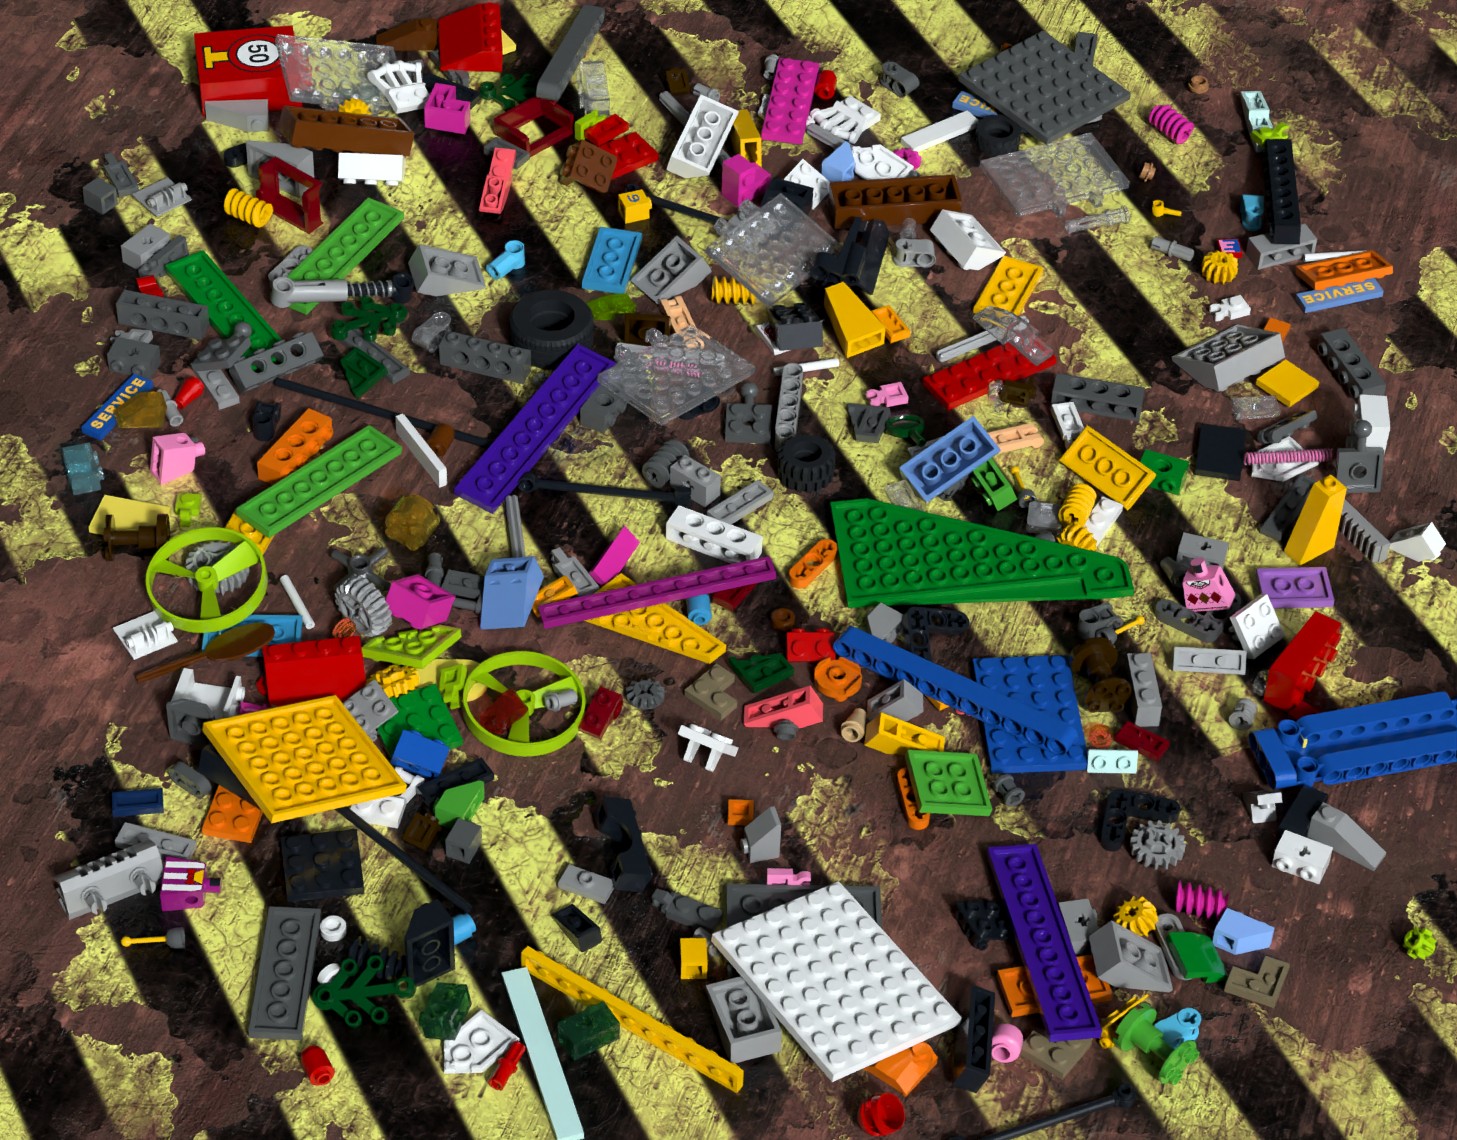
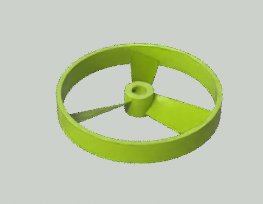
(208, 578)
(518, 738)

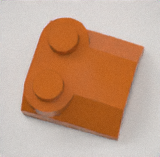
(905, 1068)

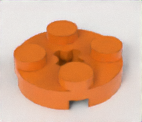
(837, 688)

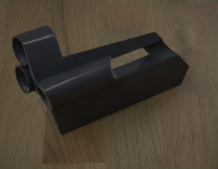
(856, 262)

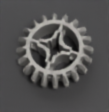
(208, 556)
(364, 606)

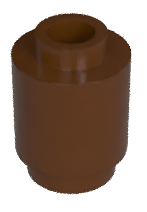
(441, 439)

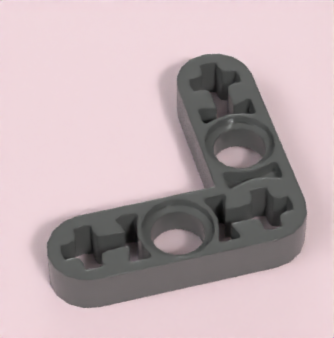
(1204, 623)

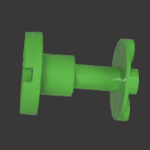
(1139, 1031)

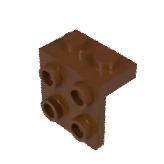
(588, 166)

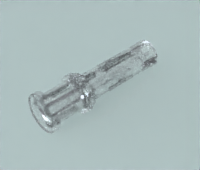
(1107, 220)

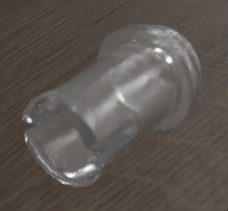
(908, 229)

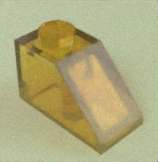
(142, 411)

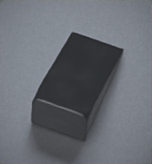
(578, 927)

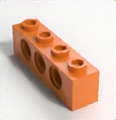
(295, 447)

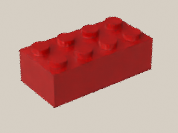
(1302, 662)

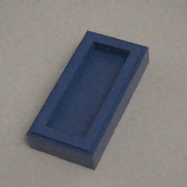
(137, 802)

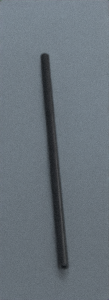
(374, 410)
(405, 859)

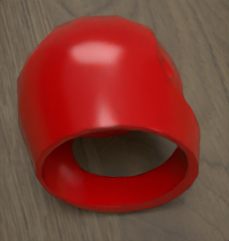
(881, 1114)

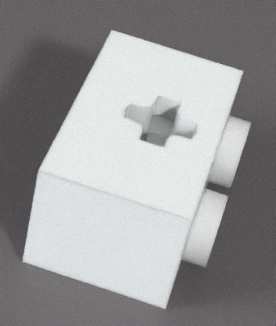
(1302, 857)

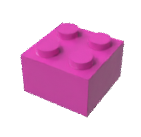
(419, 601)

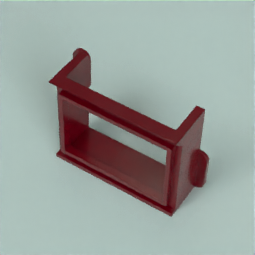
(508, 122)
(303, 217)

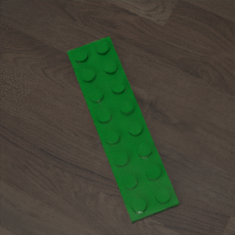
(209, 286)

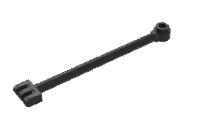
(676, 206)
(680, 497)
(1116, 1099)

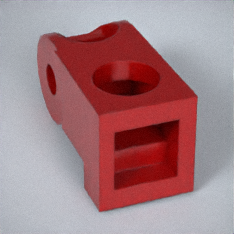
(148, 286)

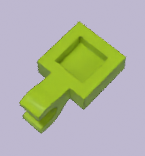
(587, 122)
(1260, 135)
(187, 506)
(451, 681)

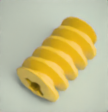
(247, 208)
(730, 290)
(1077, 505)

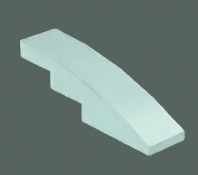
(1255, 113)

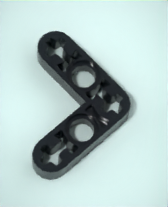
(925, 626)
(1129, 808)

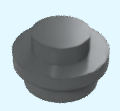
(786, 730)

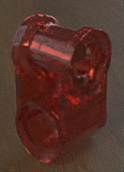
(505, 710)

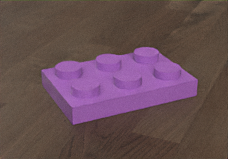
(1296, 587)

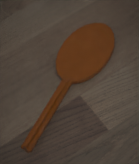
(225, 647)

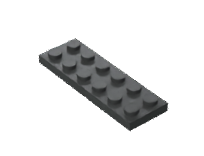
(285, 973)

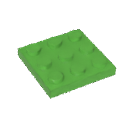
(948, 783)

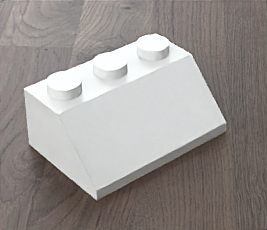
(371, 168)
(966, 240)

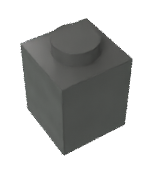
(100, 195)
(463, 840)

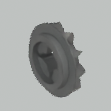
(645, 700)

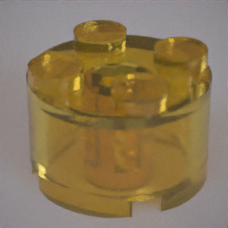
(412, 521)

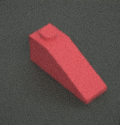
(798, 706)

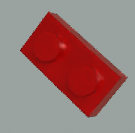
(606, 130)

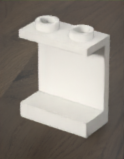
(221, 700)

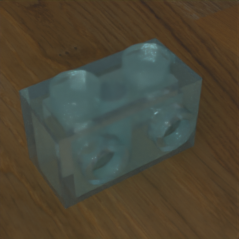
(82, 468)

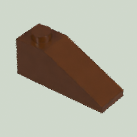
(411, 36)

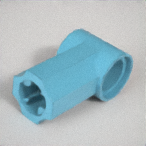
(510, 259)

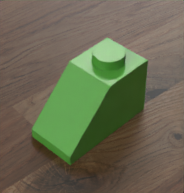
(459, 803)

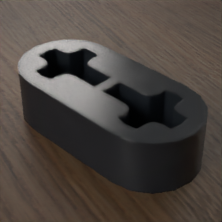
(235, 156)

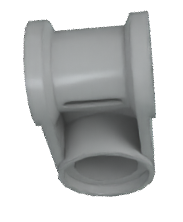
(916, 253)

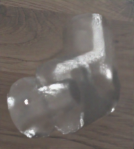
(993, 398)
(1260, 681)

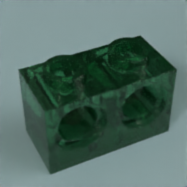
(445, 1011)

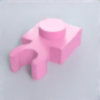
(890, 394)
(782, 876)

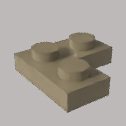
(709, 694)
(1259, 987)
(1054, 1057)

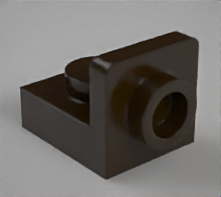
(677, 81)
(1018, 392)
(422, 831)

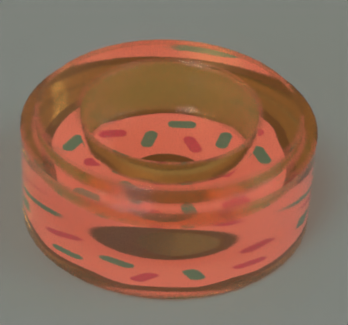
(344, 628)
(1101, 736)

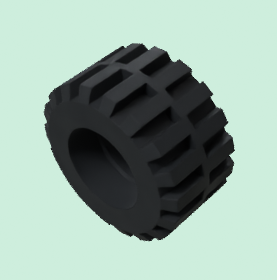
(806, 463)

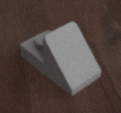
(1262, 805)

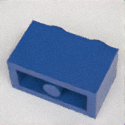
(420, 754)

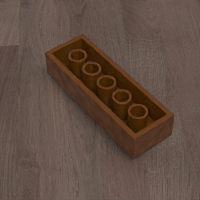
(345, 131)
(893, 199)

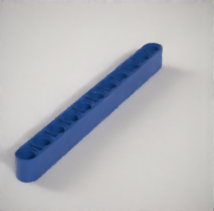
(956, 691)

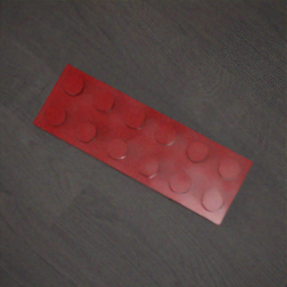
(972, 376)

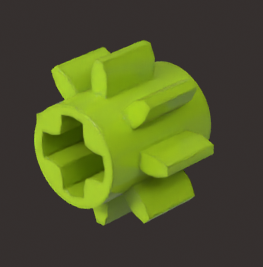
(1419, 943)

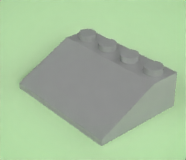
(1231, 356)

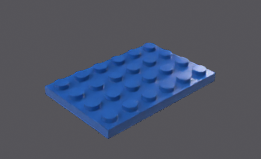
(1045, 686)

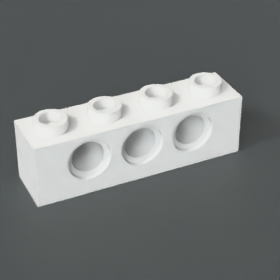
(712, 536)

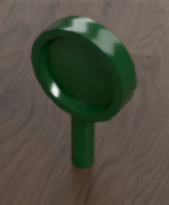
(906, 426)

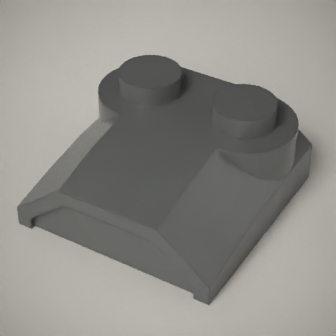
(187, 721)

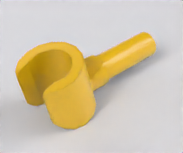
(1158, 209)

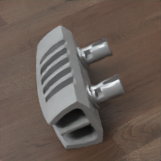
(110, 879)

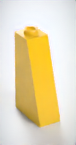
(746, 138)
(852, 321)
(1318, 521)

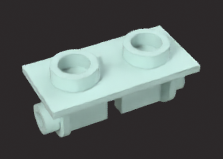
(1112, 761)

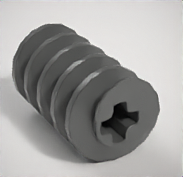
(657, 468)

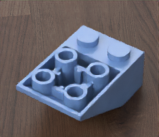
(509, 592)

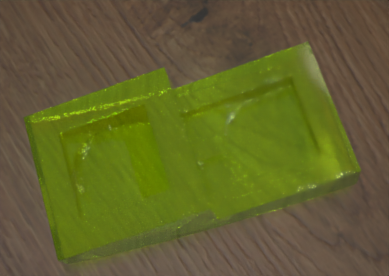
(607, 306)

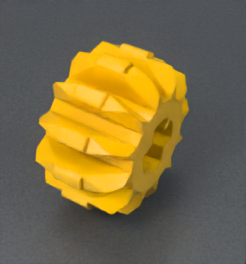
(1219, 267)
(1078, 537)
(1137, 916)

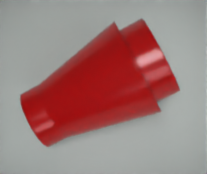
(189, 391)

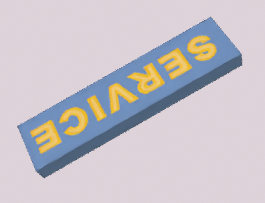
(976, 106)
(1338, 296)

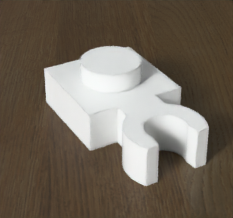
(1232, 307)

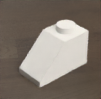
(1418, 542)

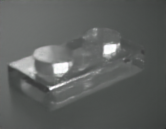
(1255, 407)
(902, 495)

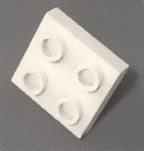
(1256, 626)
(700, 735)

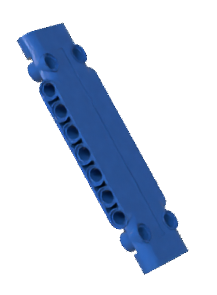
(1359, 742)

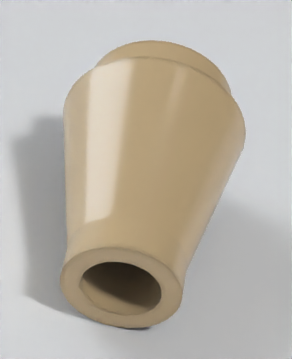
(854, 726)

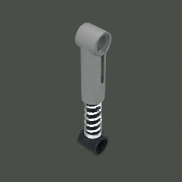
(288, 291)

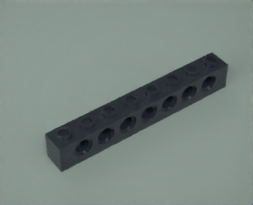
(1281, 191)

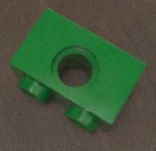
(1170, 471)

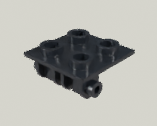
(983, 922)

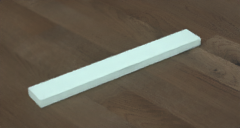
(542, 1055)

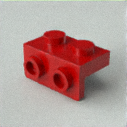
(810, 646)

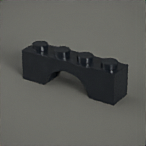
(618, 820)

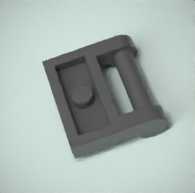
(467, 586)

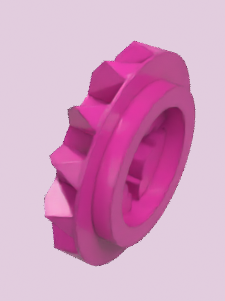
(911, 156)

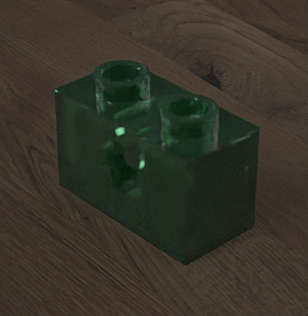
(588, 1030)

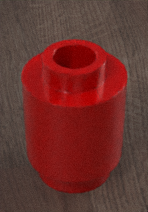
(825, 84)
(317, 1065)

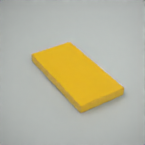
(1010, 285)
(1107, 467)

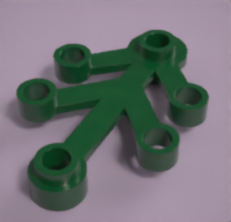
(514, 90)
(394, 313)
(359, 992)

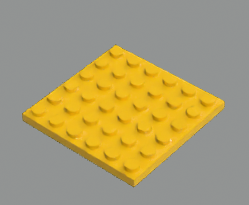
(303, 758)

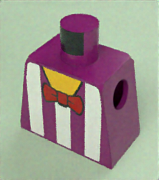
(186, 884)

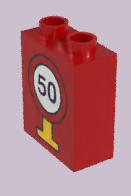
(242, 66)

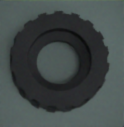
(995, 145)

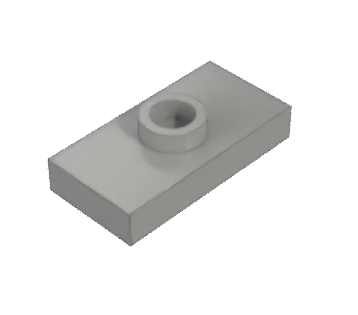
(586, 884)

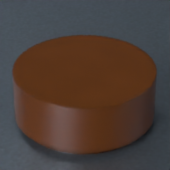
(782, 619)

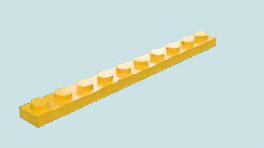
(634, 1020)

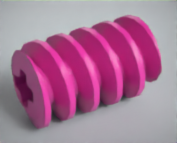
(1171, 123)
(1201, 901)

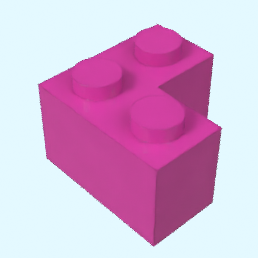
(446, 112)
(743, 180)

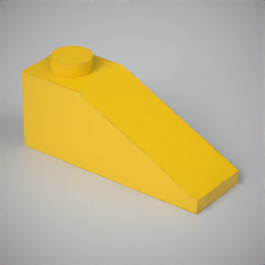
(897, 736)

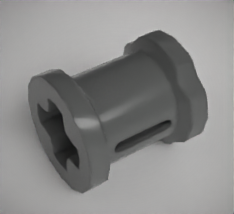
(1008, 790)

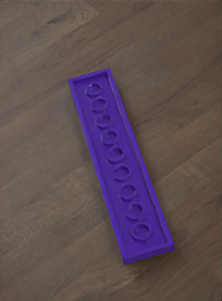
(533, 429)
(1043, 943)

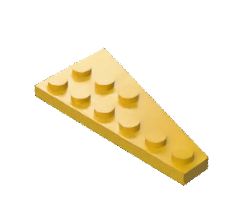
(661, 627)

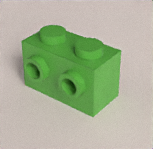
(994, 484)

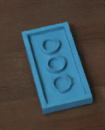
(612, 260)
(287, 630)

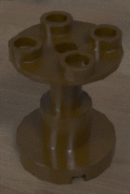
(147, 536)
(1095, 662)

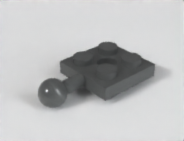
(224, 352)
(749, 412)
(1370, 458)

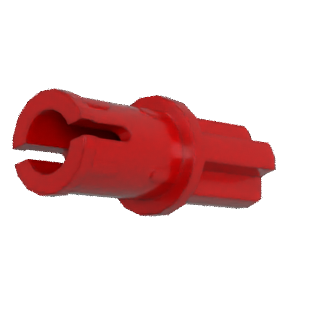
(507, 1066)

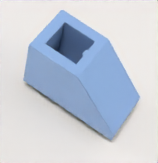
(839, 164)
(1241, 934)

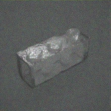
(593, 87)

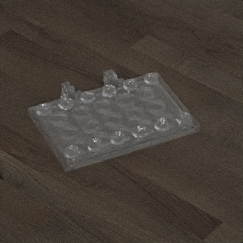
(333, 71)
(1055, 175)
(770, 248)
(674, 373)

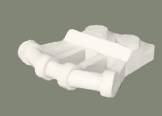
(407, 96)
(852, 112)
(389, 810)

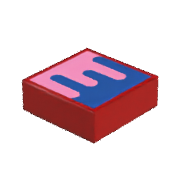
(1230, 246)

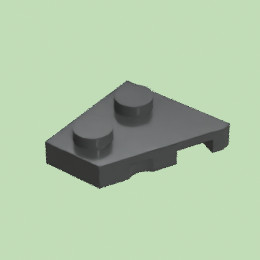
(868, 421)

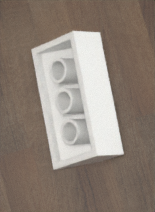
(702, 138)

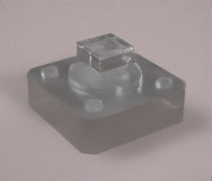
(1043, 518)

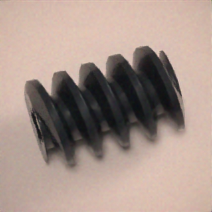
(392, 968)

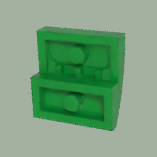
(1197, 956)

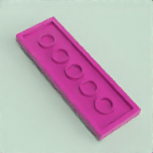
(790, 101)

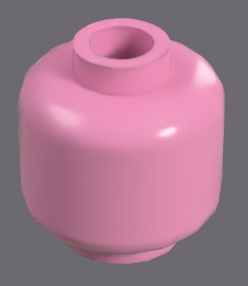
(1006, 1043)

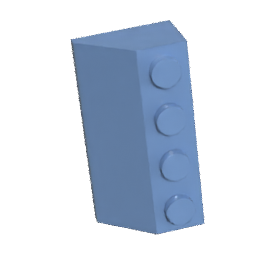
(949, 460)

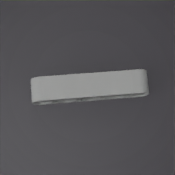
(788, 403)

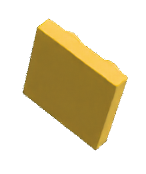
(1287, 383)

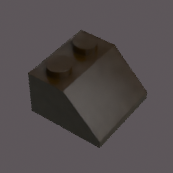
(638, 324)

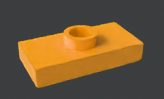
(895, 327)

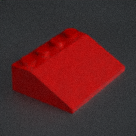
(471, 39)
(313, 670)

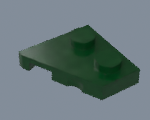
(362, 371)
(761, 670)

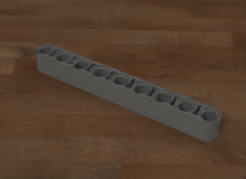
(570, 52)

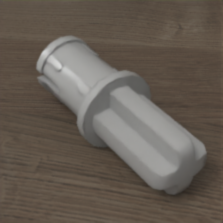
(1172, 248)
(172, 412)

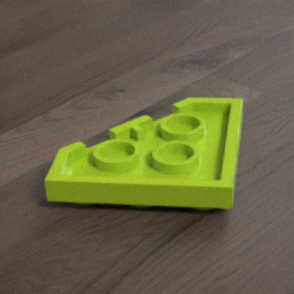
(412, 647)

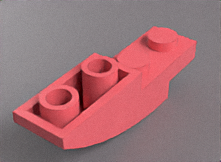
(498, 181)

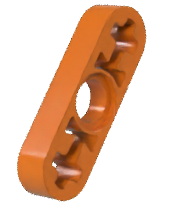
(811, 572)
(908, 806)

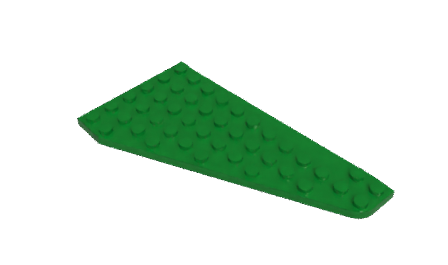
(928, 558)

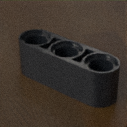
(1301, 811)

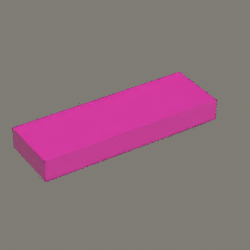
(614, 556)

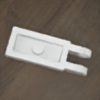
(1067, 421)

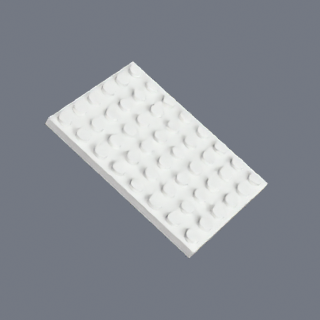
(836, 980)

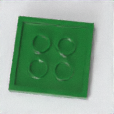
(422, 712)

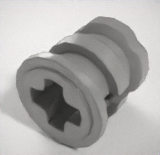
(1240, 714)

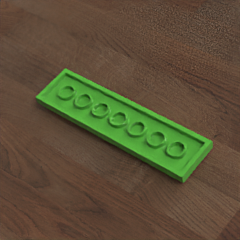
(346, 246)
(318, 481)

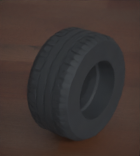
(550, 310)

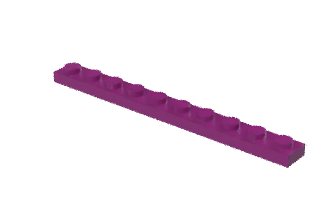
(657, 592)

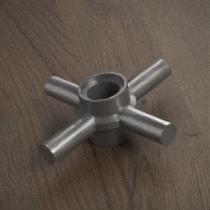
(362, 566)

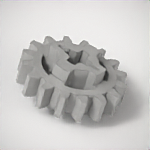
(1157, 845)

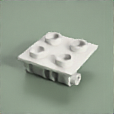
(808, 176)
(145, 634)

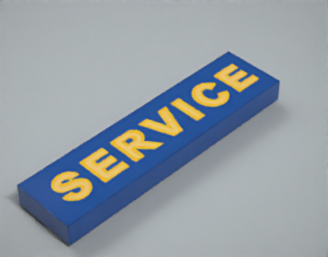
(103, 420)

